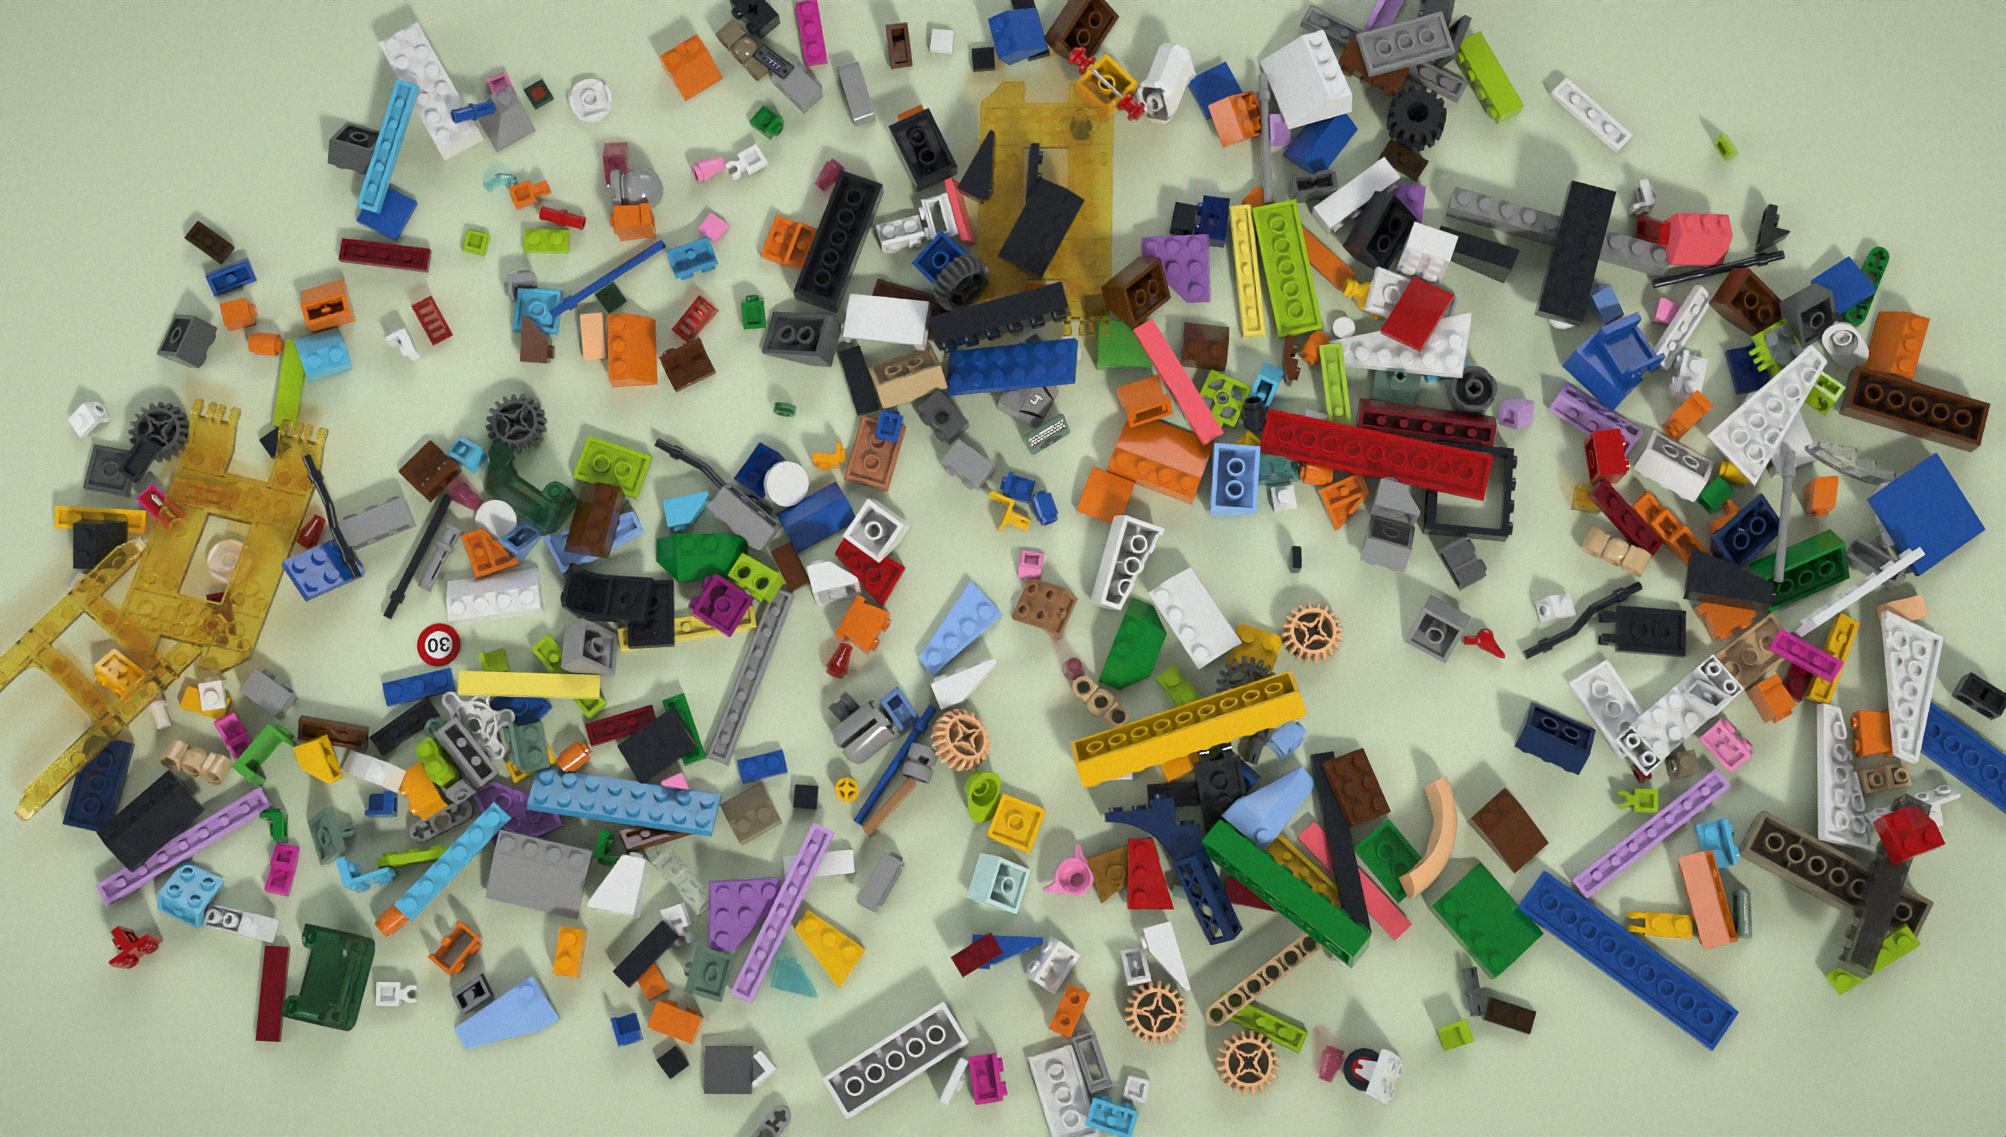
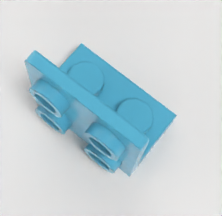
(354, 880)
(188, 894)

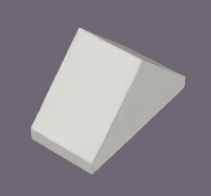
(1706, 699)
(1135, 967)

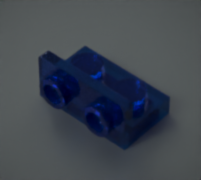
(1744, 371)
(755, 468)

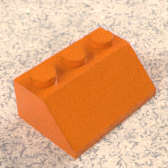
(1897, 343)
(632, 350)

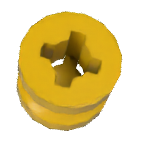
(847, 785)

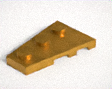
(1110, 870)

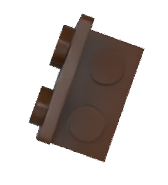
(687, 364)
(430, 471)

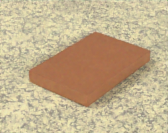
(873, 459)

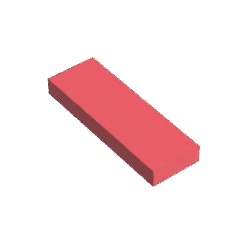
(960, 212)

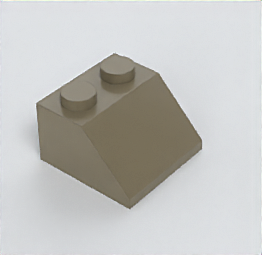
(750, 814)

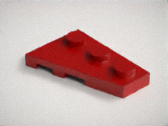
(875, 577)
(1145, 877)

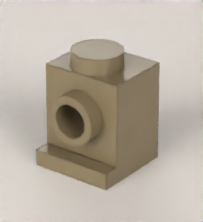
(1682, 764)

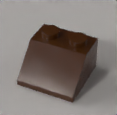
(1205, 346)

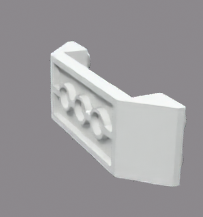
(1672, 717)

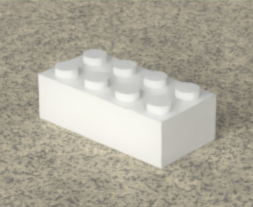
(1426, 254)

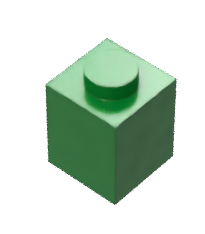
(1715, 495)

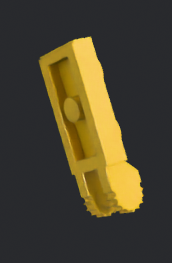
(1662, 924)

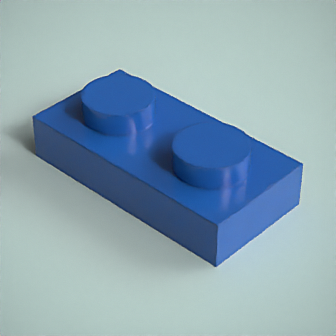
(762, 766)

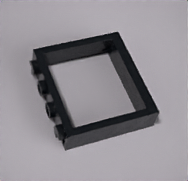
(1432, 528)

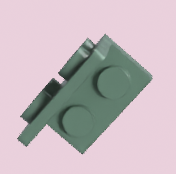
(528, 746)

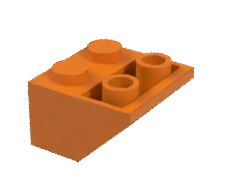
(1236, 118)
(327, 306)

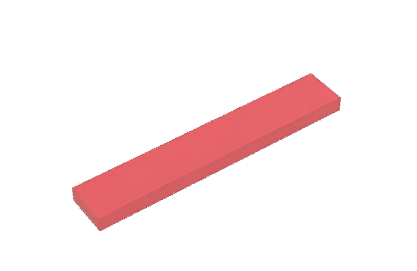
(1178, 382)
(1377, 904)

